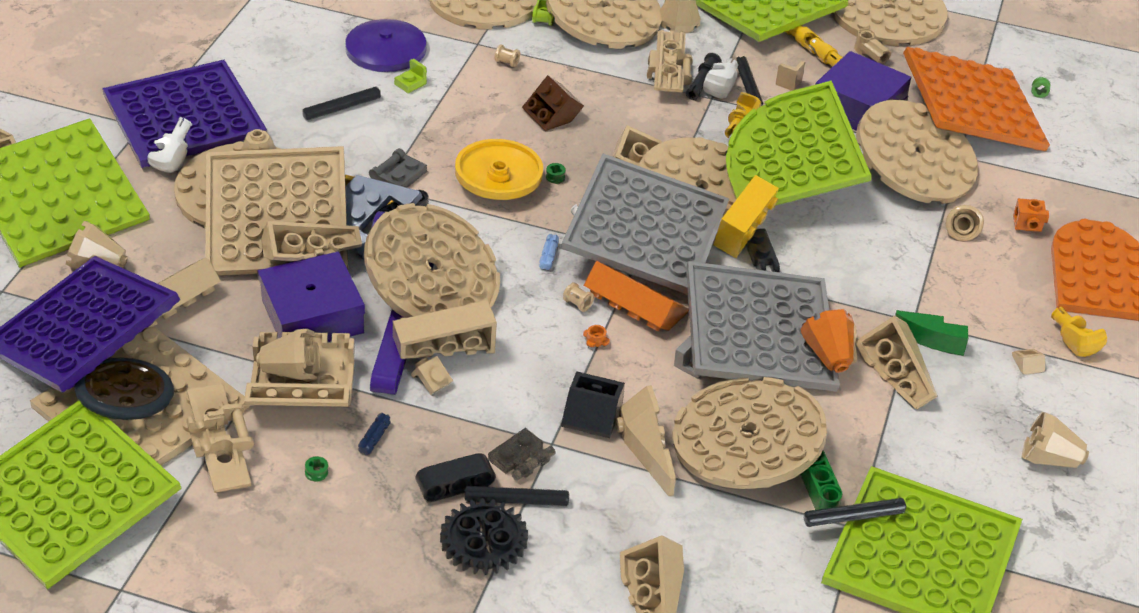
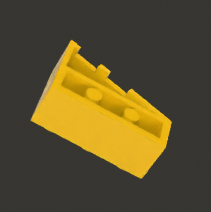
(745, 215)

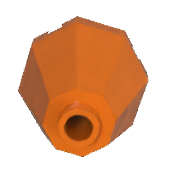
(831, 338)

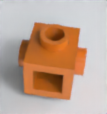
(1030, 215)

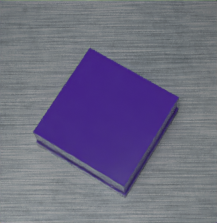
(865, 83)
(312, 296)

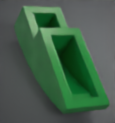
(934, 333)

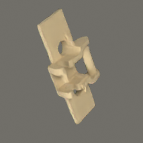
(668, 62)
(210, 439)

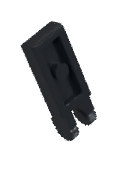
(762, 252)

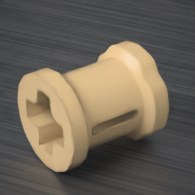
(507, 55)
(580, 302)

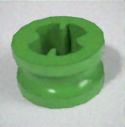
(1037, 83)

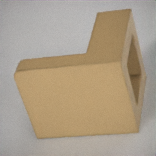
(790, 77)

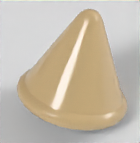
(964, 223)

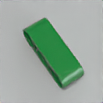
(822, 484)

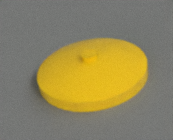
(498, 169)

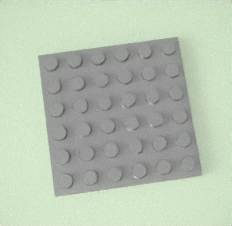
(644, 222)
(751, 325)

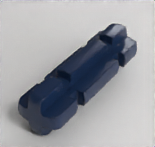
(374, 433)

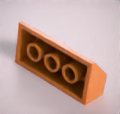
(635, 297)

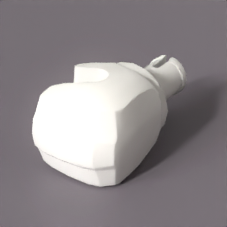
(721, 79)
(174, 149)

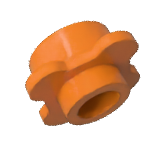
(596, 336)

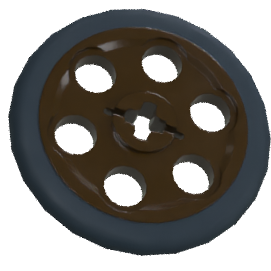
(125, 388)

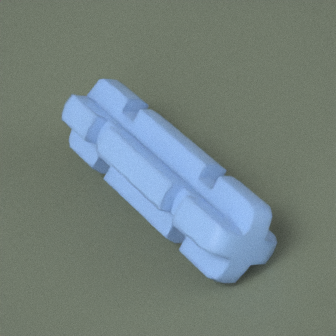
(549, 252)

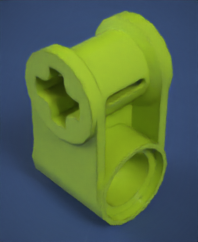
(541, 13)

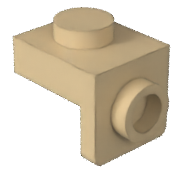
(432, 374)

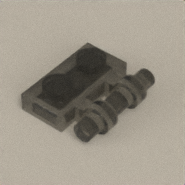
(516, 450)

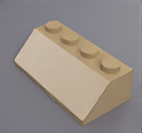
(190, 282)

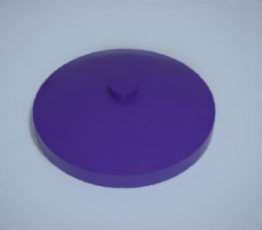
(385, 45)

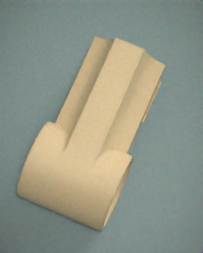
(868, 45)

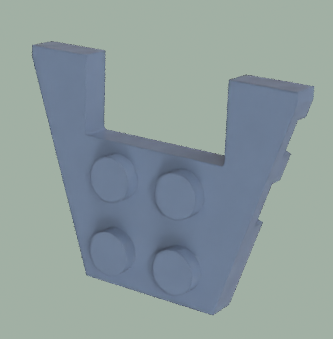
(367, 196)

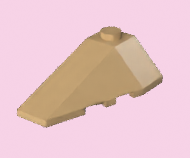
(633, 145)
(306, 240)
(898, 360)
(646, 438)
(653, 575)

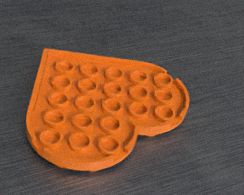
(1096, 269)

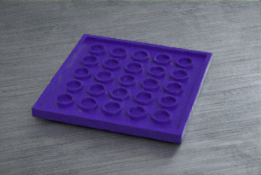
(202, 94)
(82, 322)

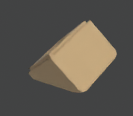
(1029, 361)

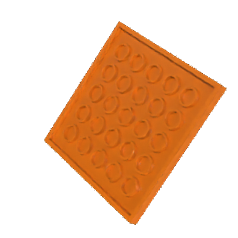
(975, 99)

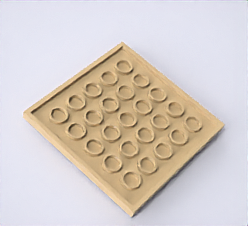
(266, 186)
(166, 432)

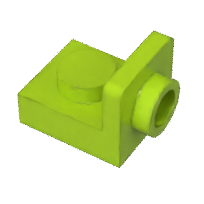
(413, 78)

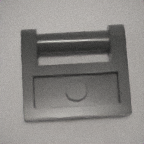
(403, 174)

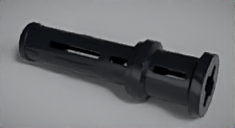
(703, 69)

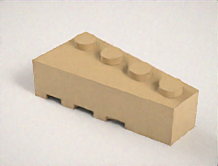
(447, 331)

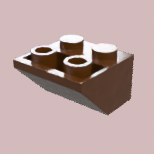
(552, 104)

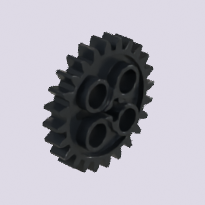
(467, 544)

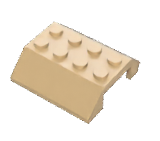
(333, 381)

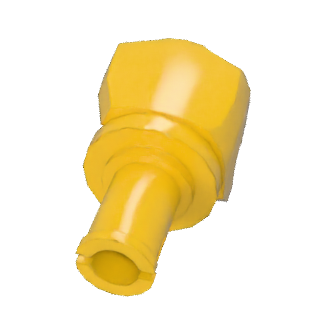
(744, 105)
(1079, 339)

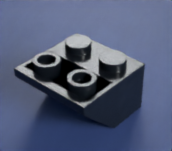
(593, 404)

